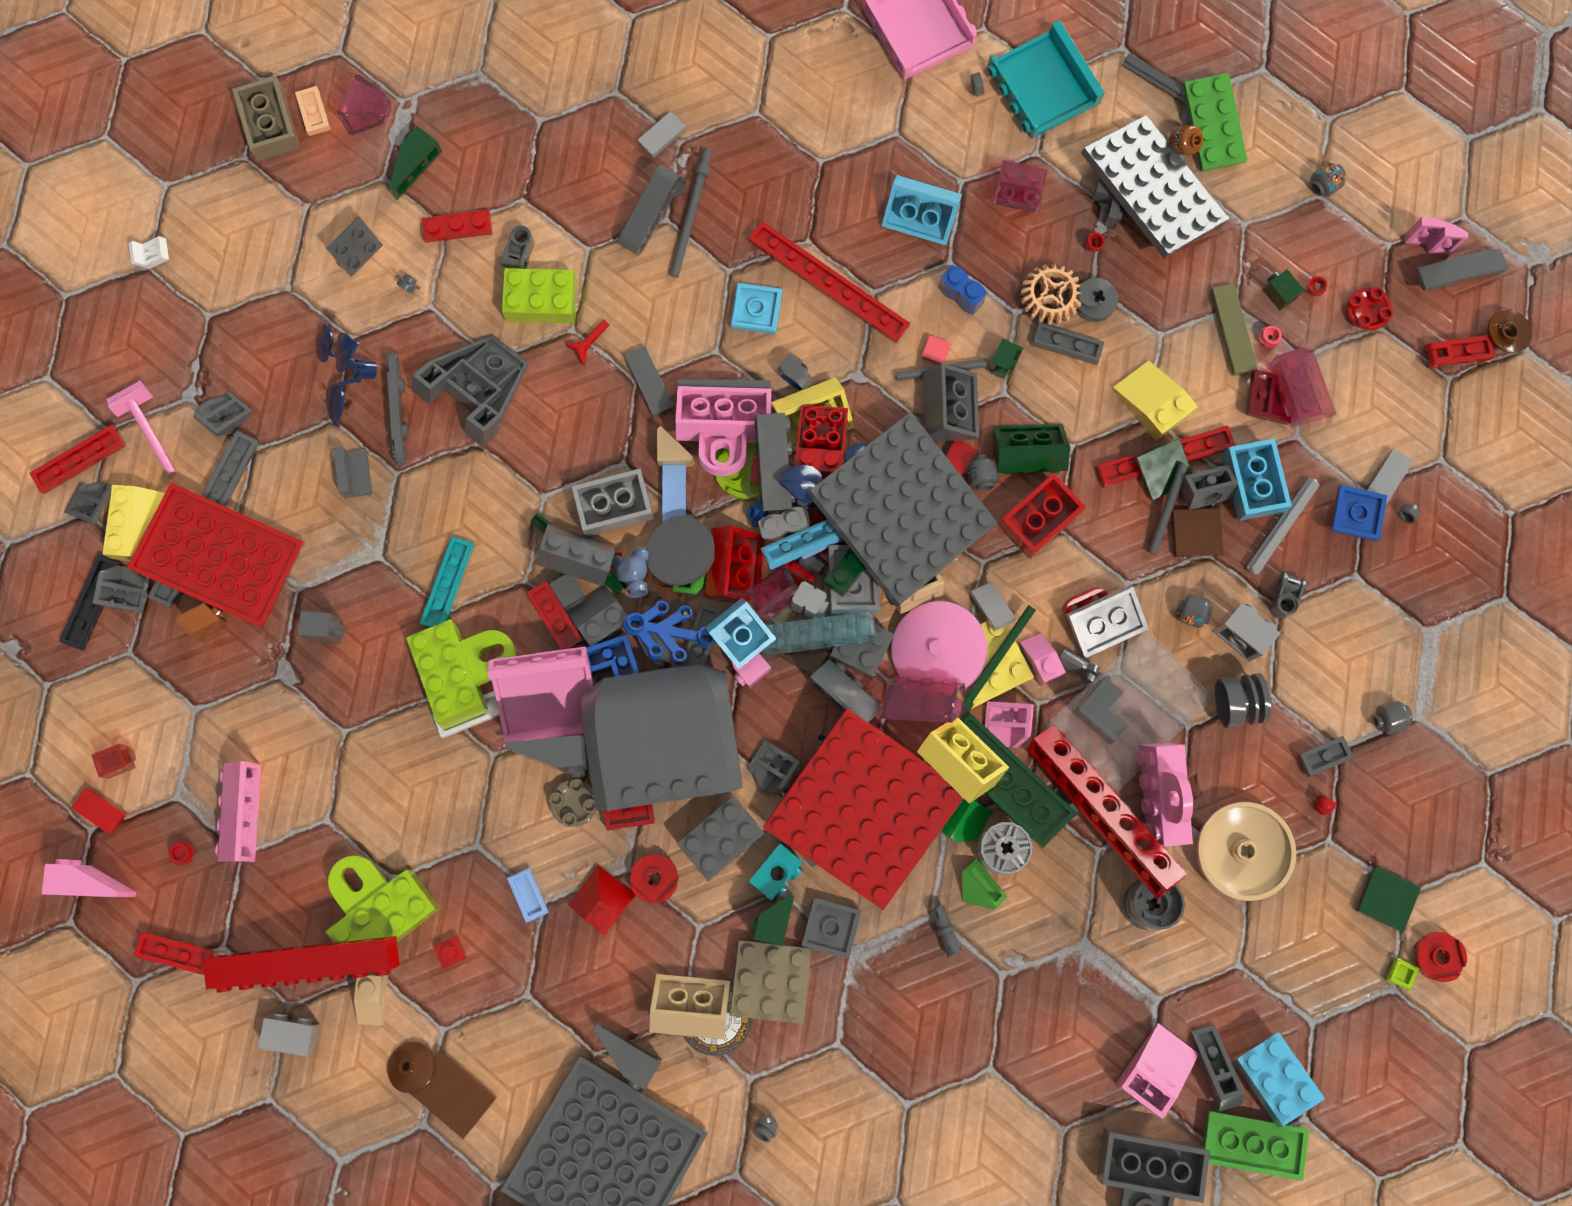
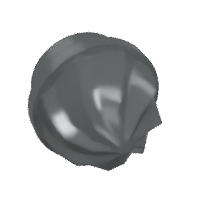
(765, 1128)

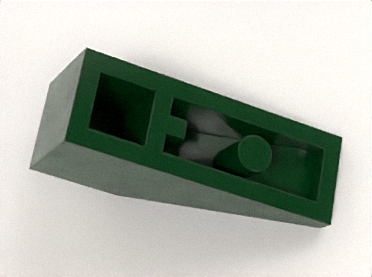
(415, 156)

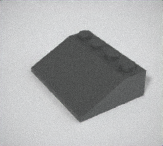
(561, 753)

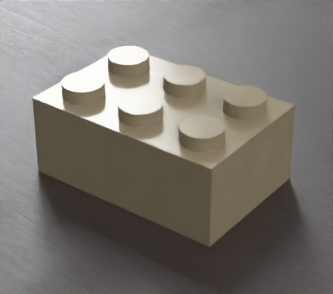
(266, 118)

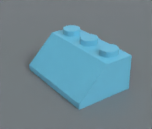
(921, 210)

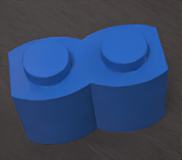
(967, 292)

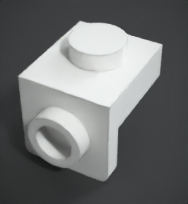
(150, 253)

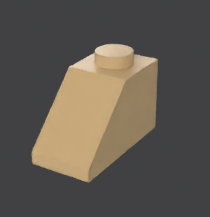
(370, 999)

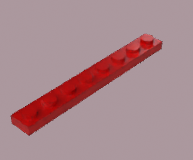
(829, 282)

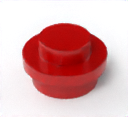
(181, 853)

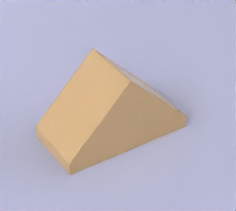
(670, 451)

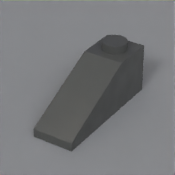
(632, 1061)
(1218, 1069)

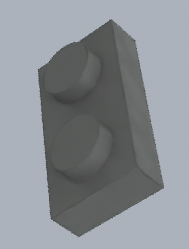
(1325, 756)

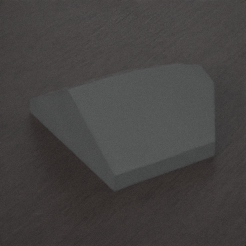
(222, 414)
(88, 501)
(120, 589)
(772, 768)

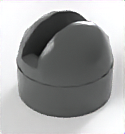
(1409, 513)

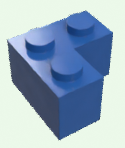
(614, 655)

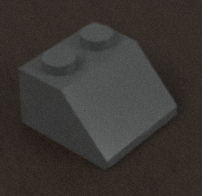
(598, 617)

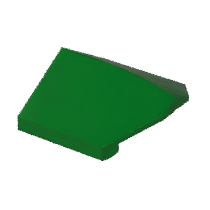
(966, 822)

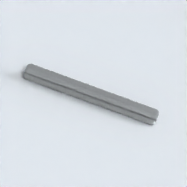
(1282, 526)

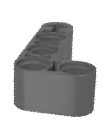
(650, 209)

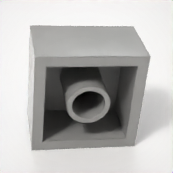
(1247, 632)

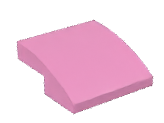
(1438, 235)

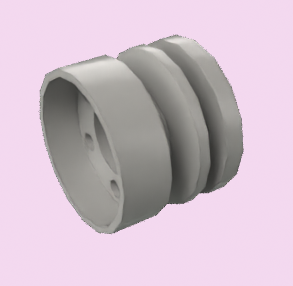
(990, 851)

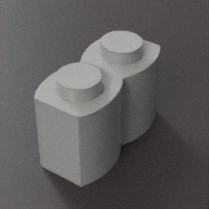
(776, 526)

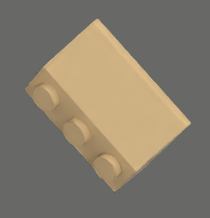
(689, 1006)

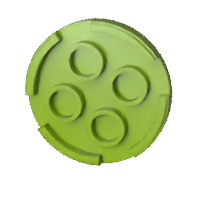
(739, 483)

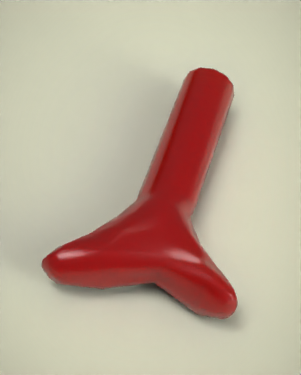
(582, 347)

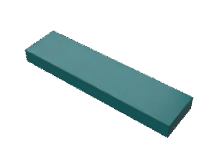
(447, 582)

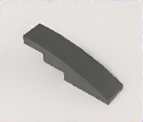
(1461, 269)

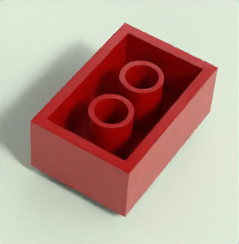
(1042, 515)

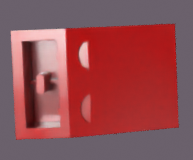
(821, 438)

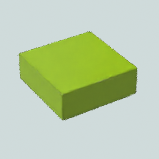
(1402, 974)

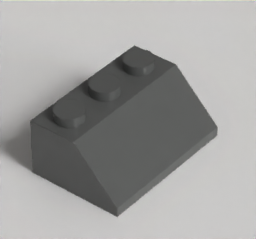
(951, 403)
(575, 555)
(844, 692)

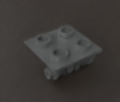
(354, 246)

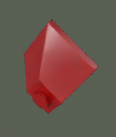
(602, 900)

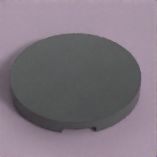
(680, 551)

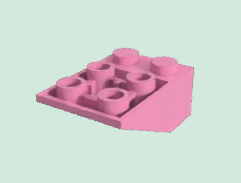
(1158, 1071)

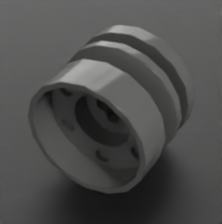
(1242, 700)
(1165, 910)

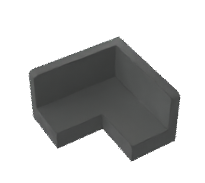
(1095, 710)

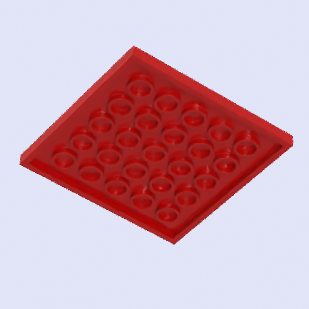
(864, 809)

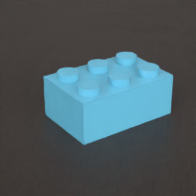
(1260, 479)
(1278, 1080)

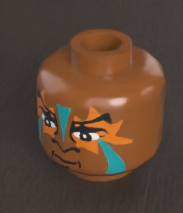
(1186, 140)

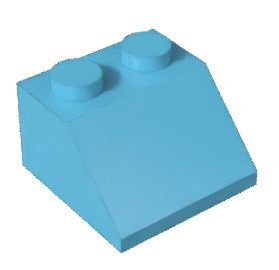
(740, 633)

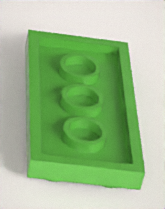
(1215, 112)
(1255, 1145)

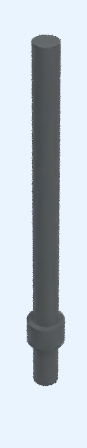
(701, 172)

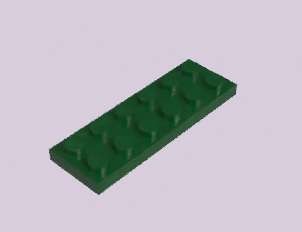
(1022, 793)

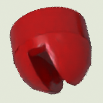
(1098, 242)
(1312, 283)
(1324, 805)

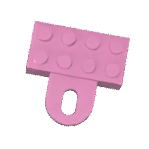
(720, 420)
(1166, 792)

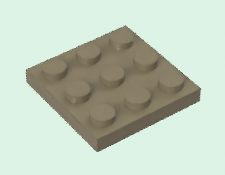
(770, 982)

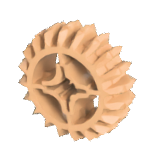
(1043, 278)

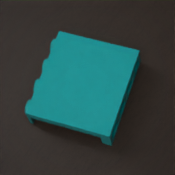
(1046, 81)

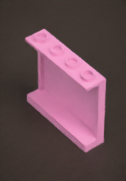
(920, 31)
(541, 693)

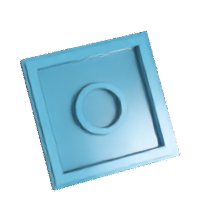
(756, 308)

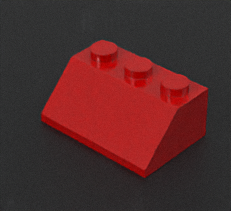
(735, 564)

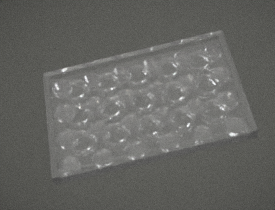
(1155, 706)

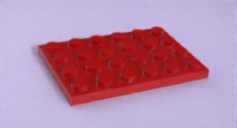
(216, 555)

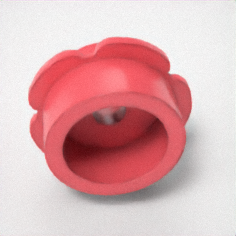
(1272, 331)

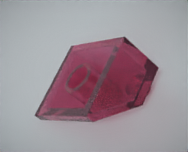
(363, 106)
(772, 593)

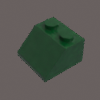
(773, 922)

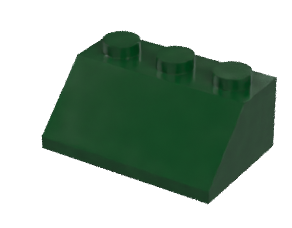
(1031, 448)

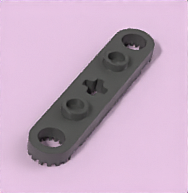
(399, 429)

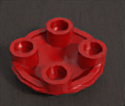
(1369, 308)

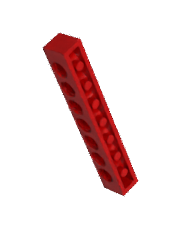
(1106, 822)

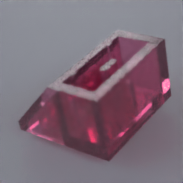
(1020, 186)

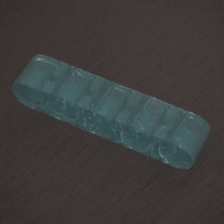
(821, 633)

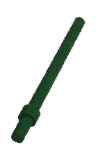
(997, 658)

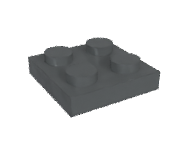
(831, 928)

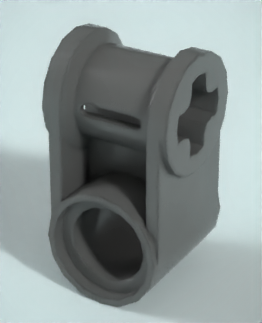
(517, 253)
(1288, 591)

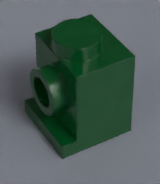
(1005, 358)

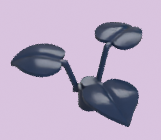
(344, 350)
(804, 477)

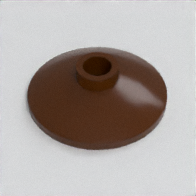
(1510, 331)
(420, 1071)

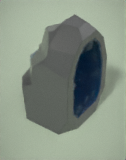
(794, 372)

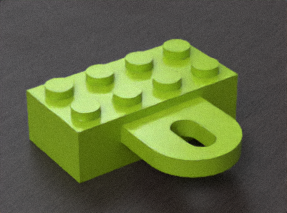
(454, 670)
(380, 906)

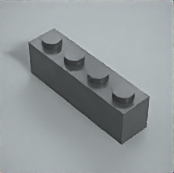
(772, 460)

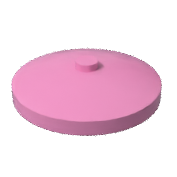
(940, 644)

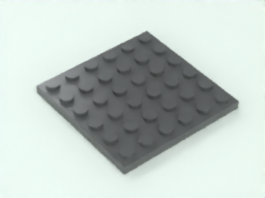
(902, 508)
(604, 1146)

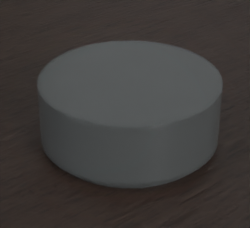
(977, 84)

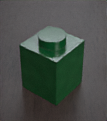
(1283, 289)

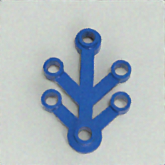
(665, 631)

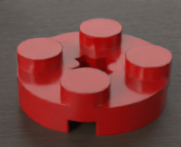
(652, 864)
(1430, 967)

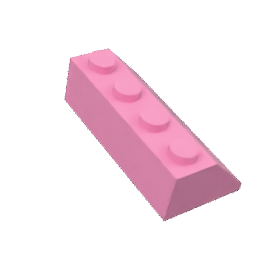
(238, 812)

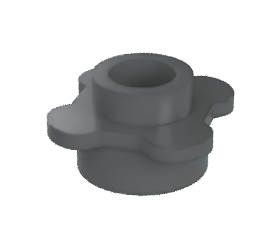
(407, 283)

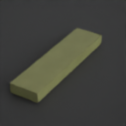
(1233, 329)

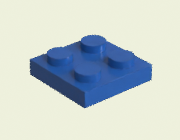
(1358, 513)

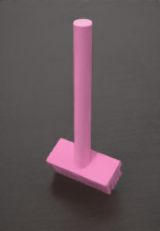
(129, 401)

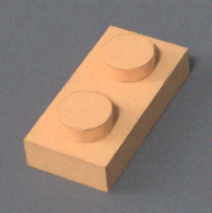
(313, 111)

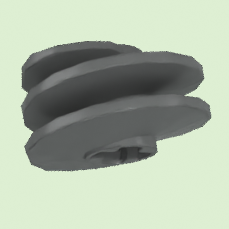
(1099, 289)

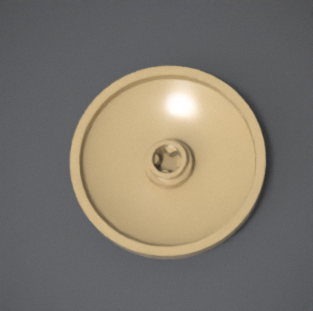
(1246, 851)

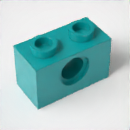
(780, 857)

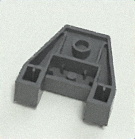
(480, 378)

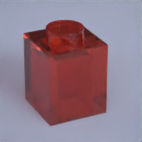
(114, 761)

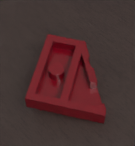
(1265, 398)

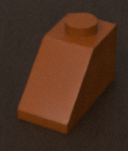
(202, 622)

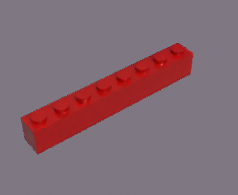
(301, 963)

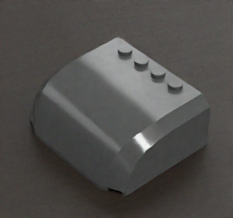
(660, 737)

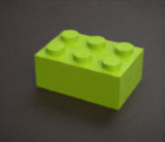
(539, 295)

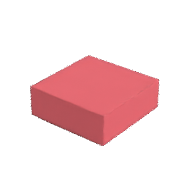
(936, 350)

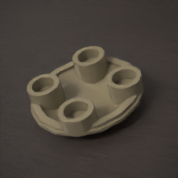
(572, 803)

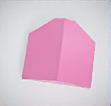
(1009, 722)

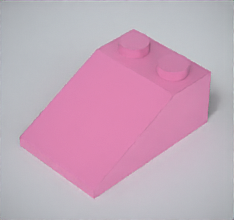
(72, 878)

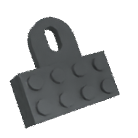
(1152, 1168)

